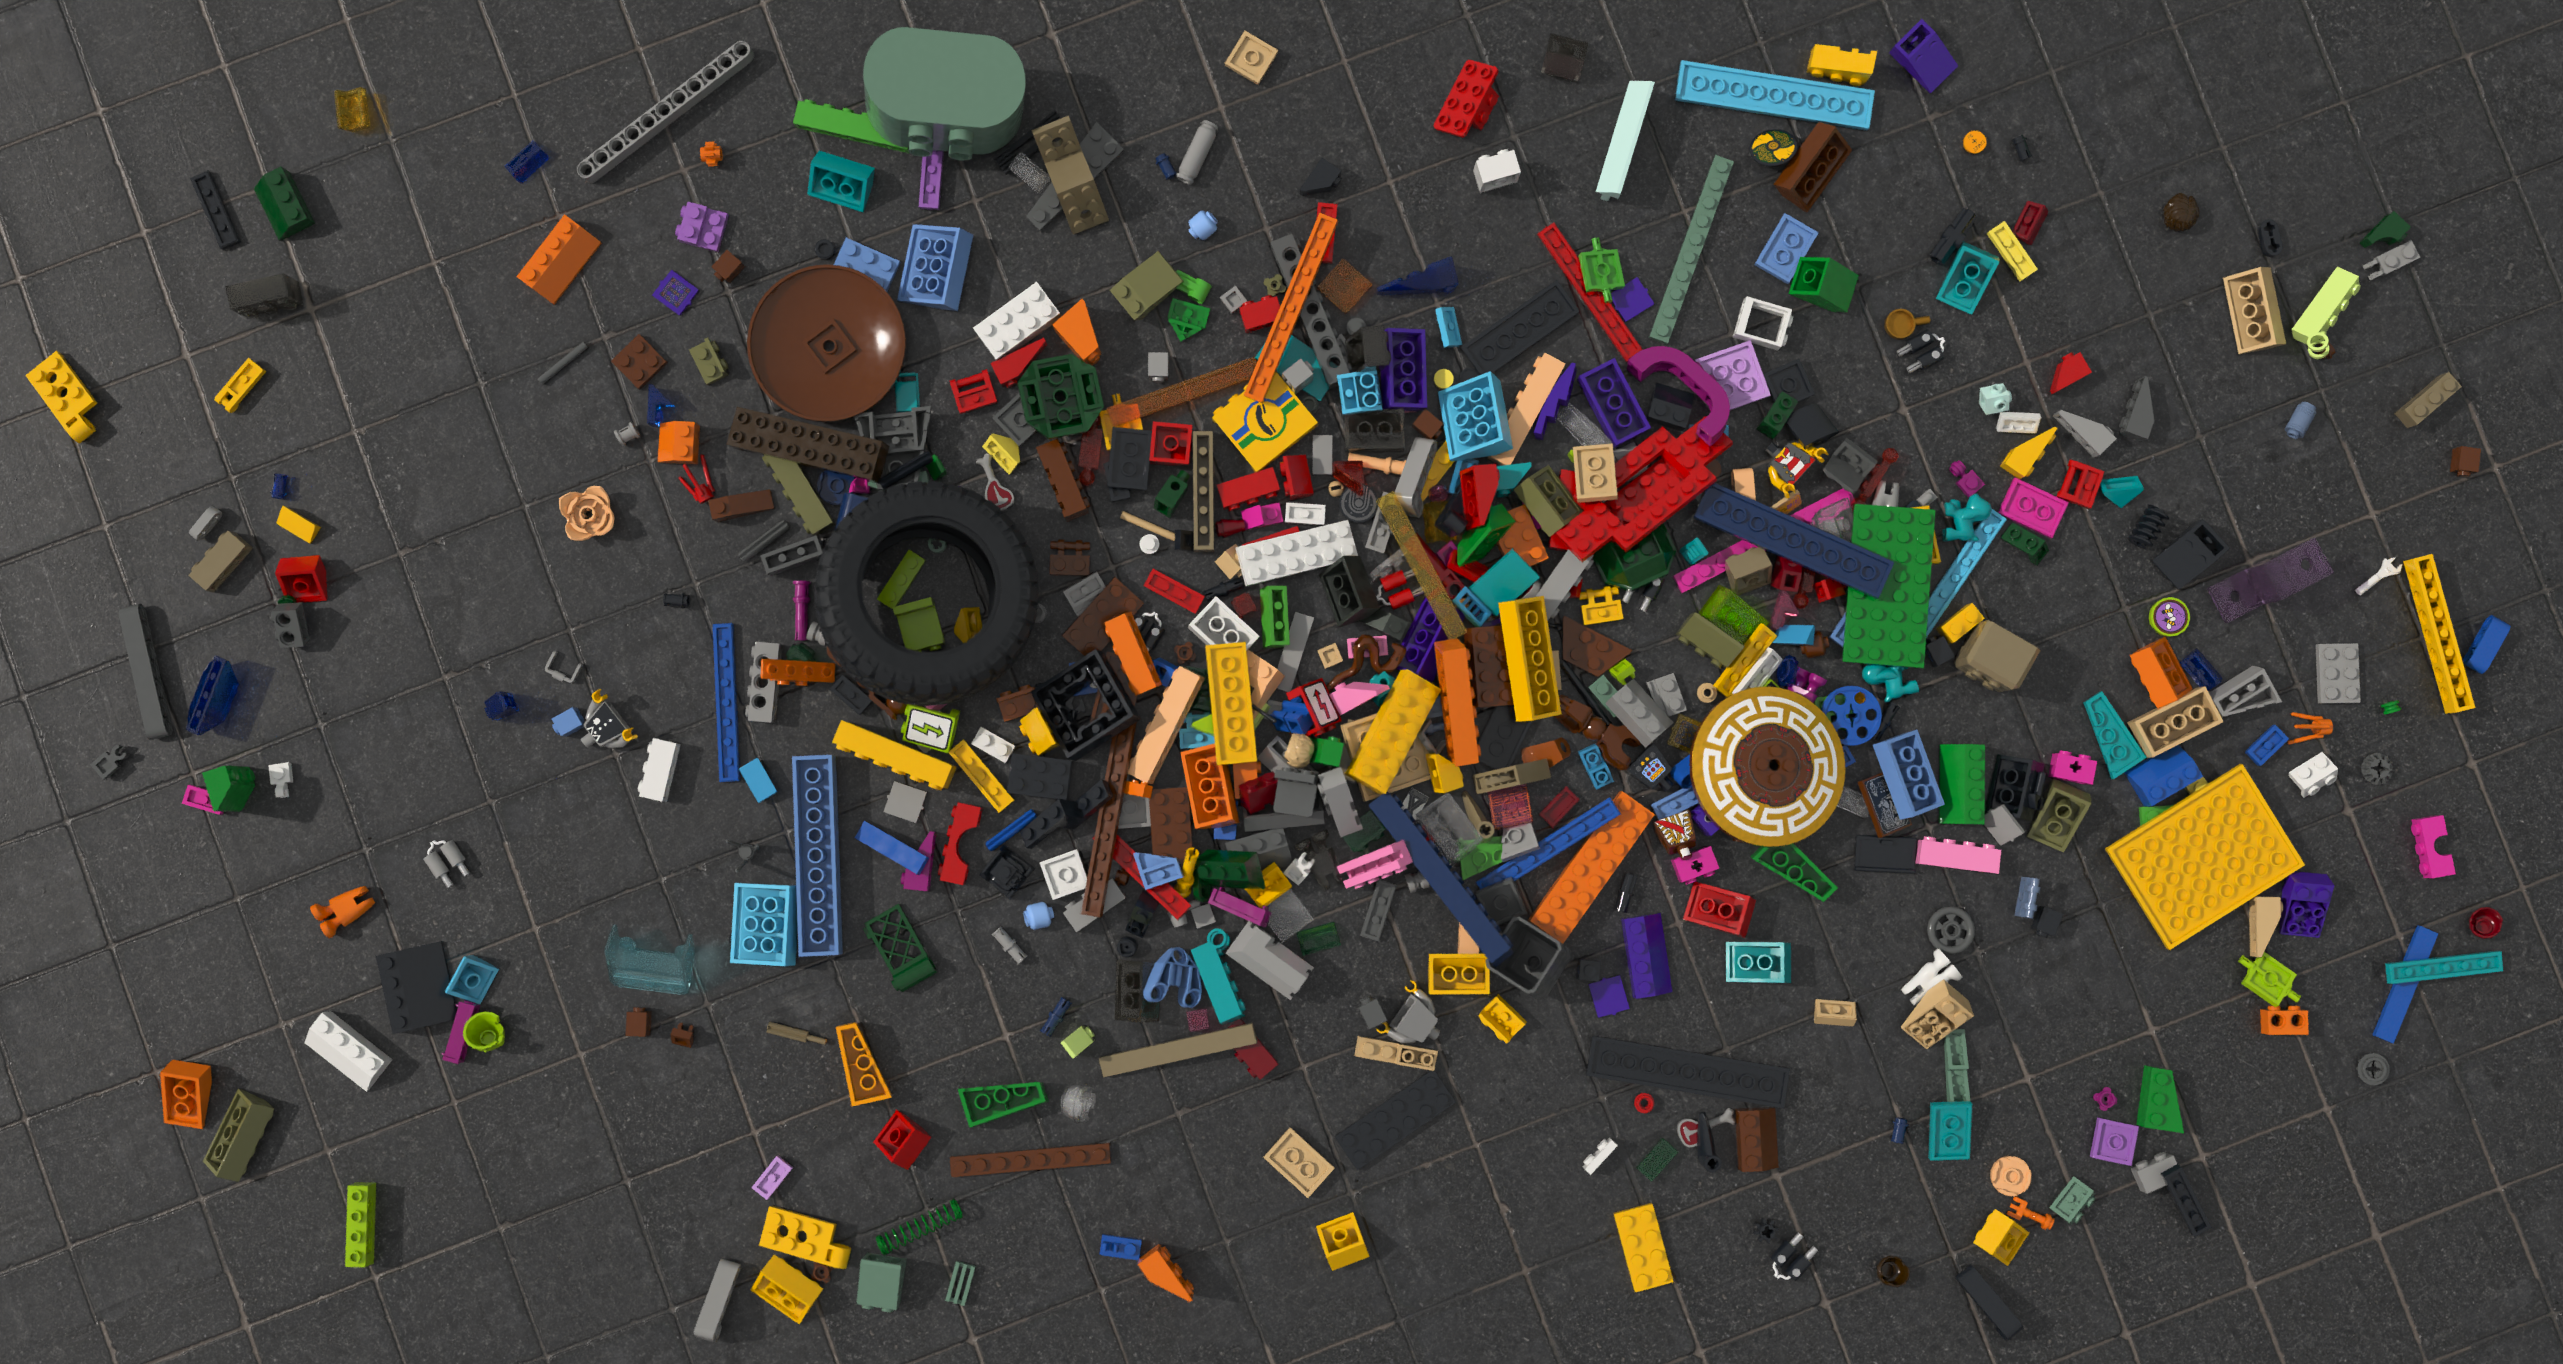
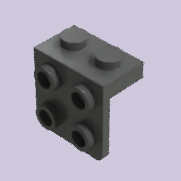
(1849, 465)
(1295, 792)

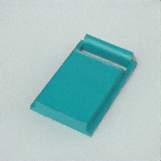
(907, 393)

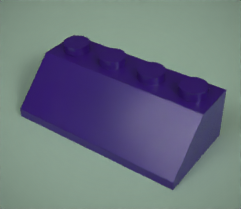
(1420, 641)
(1646, 955)

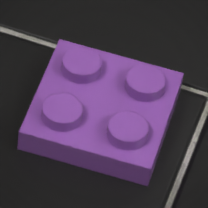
(2114, 1141)

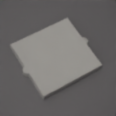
(905, 802)
(2002, 825)

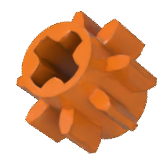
(711, 154)

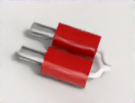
(1401, 598)

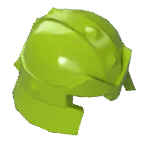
(484, 1032)

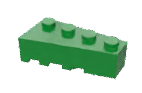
(995, 1102)

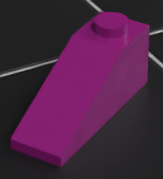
(923, 881)

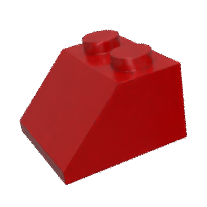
(303, 578)
(902, 1140)

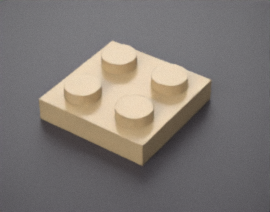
(1251, 57)

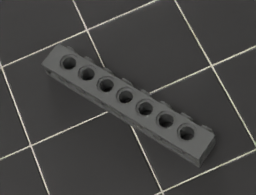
(1280, 249)

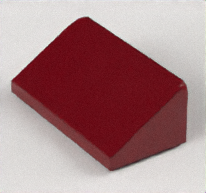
(2030, 222)

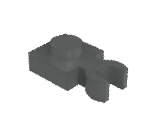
(108, 763)

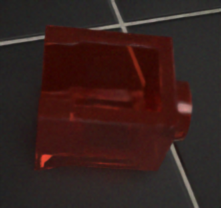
(1243, 605)

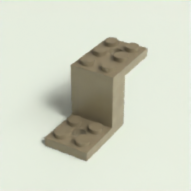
(1070, 175)

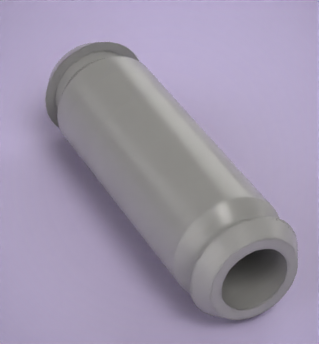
(1197, 152)

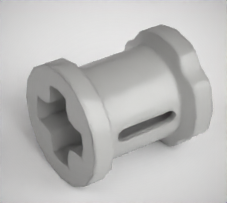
(627, 433)

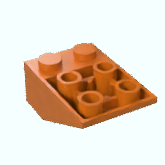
(1162, 1272)

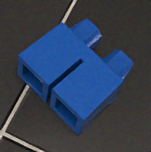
(1293, 717)

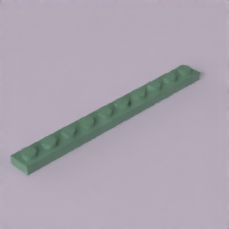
(1691, 249)

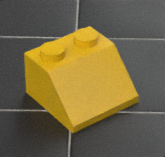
(2001, 1237)
(1342, 1241)

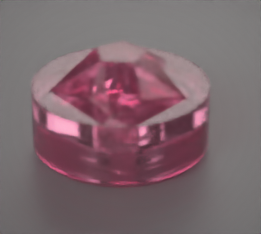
(1438, 493)

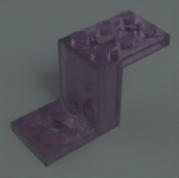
(2270, 580)

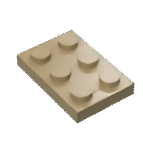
(1595, 473)
(1299, 1162)

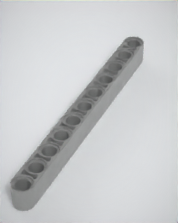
(655, 113)

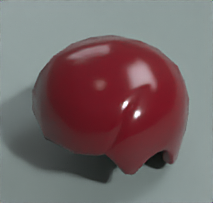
(2485, 923)

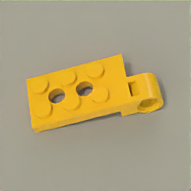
(68, 408)
(819, 1239)

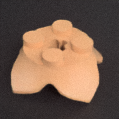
(574, 509)

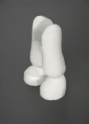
(1929, 977)

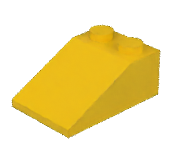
(1039, 732)

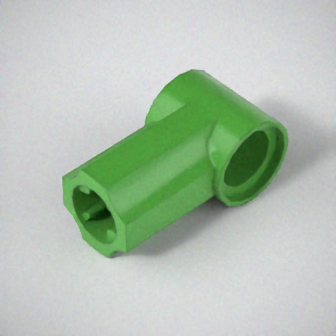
(1194, 288)

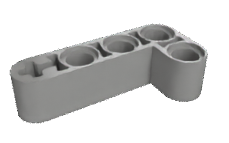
(1415, 476)
(709, 1321)

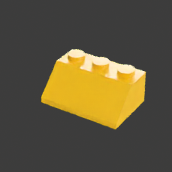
(1458, 974)
(786, 1289)

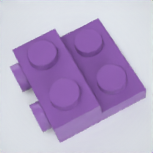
(701, 226)

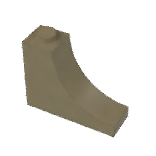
(1511, 776)

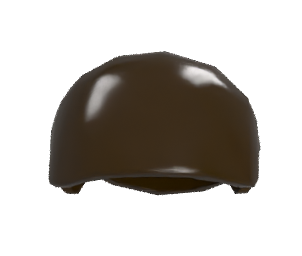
(1892, 1271)

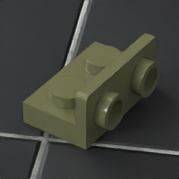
(709, 362)

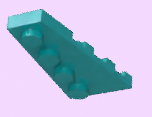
(2113, 737)

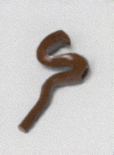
(1360, 645)

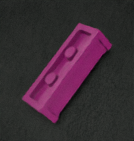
(1240, 907)
(457, 1046)

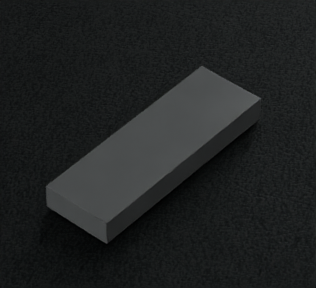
(1378, 910)

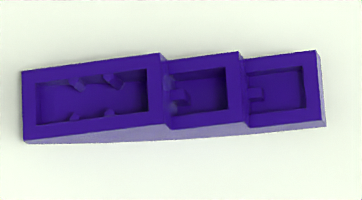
(1558, 396)

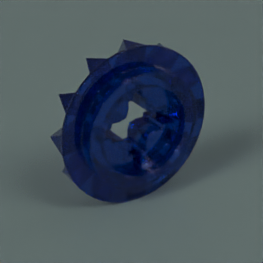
(1787, 671)

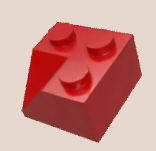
(1171, 444)

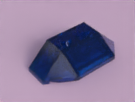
(212, 696)

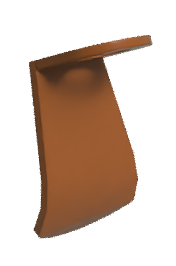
(1550, 750)

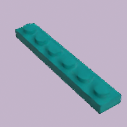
(2444, 967)

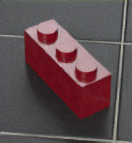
(1255, 1056)

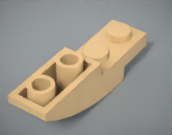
(1396, 1053)

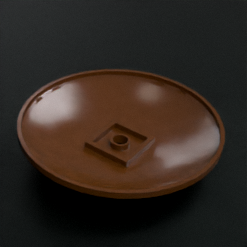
(806, 313)

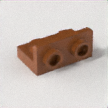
(1016, 704)

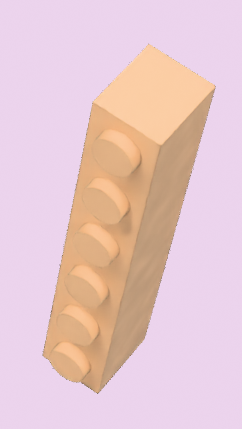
(1529, 404)
(1165, 725)

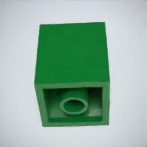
(1824, 283)

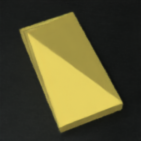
(1004, 451)

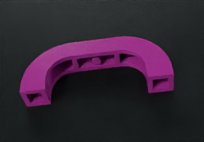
(1695, 377)

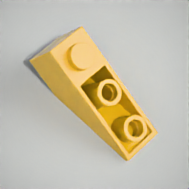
(2021, 459)

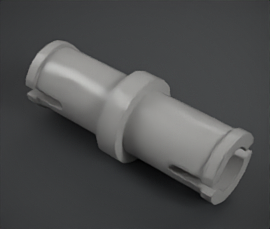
(1009, 945)

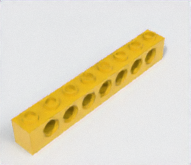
(2439, 634)

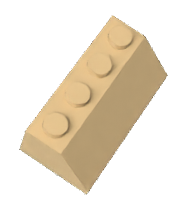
(2254, 310)

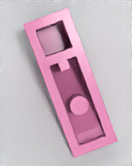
(1355, 694)

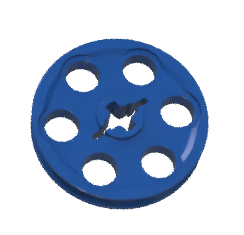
(1859, 709)

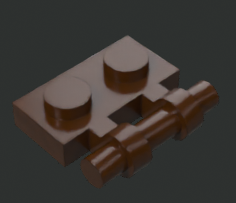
(1070, 564)

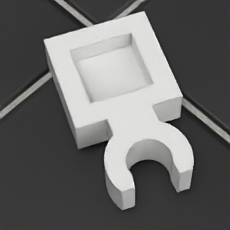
(1299, 869)

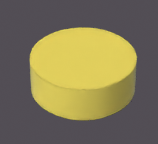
(1443, 379)

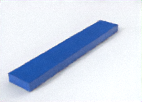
(2402, 993)

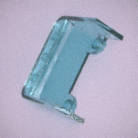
(647, 968)

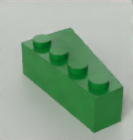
(1797, 868)

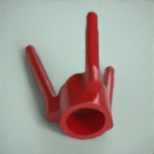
(702, 492)

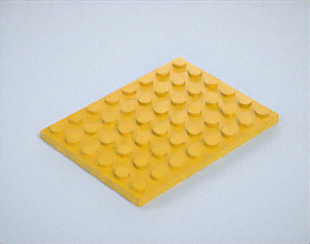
(2204, 856)

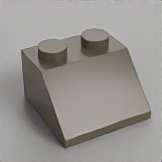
(1748, 570)

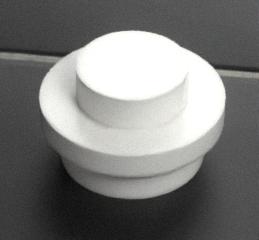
(1149, 544)

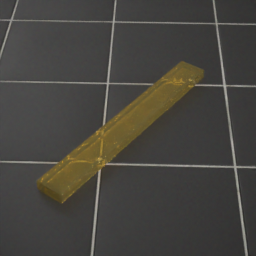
(1421, 566)

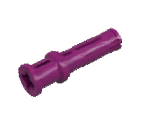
(801, 604)

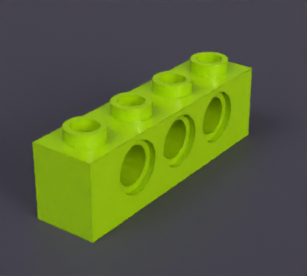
(360, 1224)

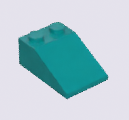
(1967, 277)
(1758, 962)

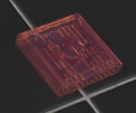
(1510, 807)

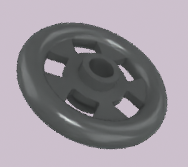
(1960, 943)

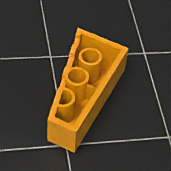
(861, 1070)

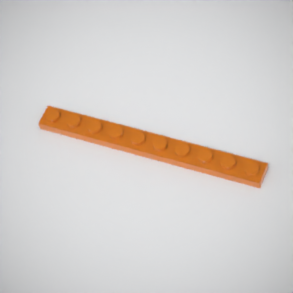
(1291, 308)

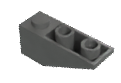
(2139, 415)

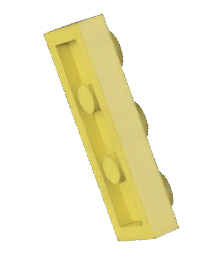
(2012, 251)

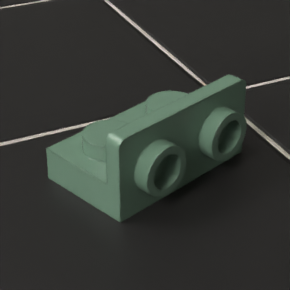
(2073, 1201)

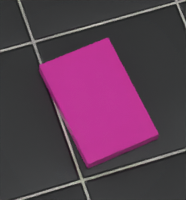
(2033, 508)

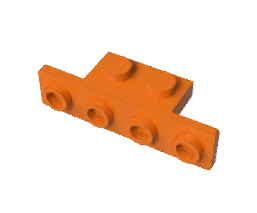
(797, 671)

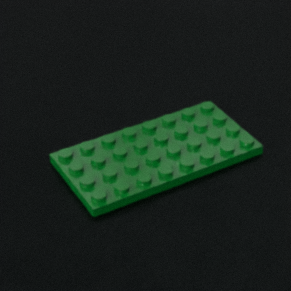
(1895, 624)

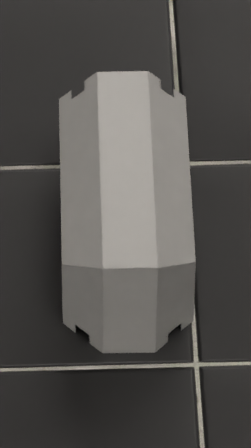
(1269, 961)

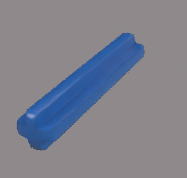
(1011, 830)

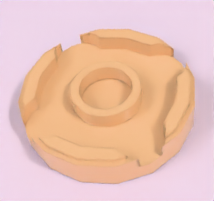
(2010, 1175)

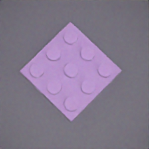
(1737, 373)

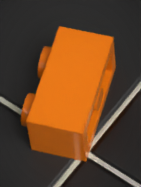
(1137, 789)

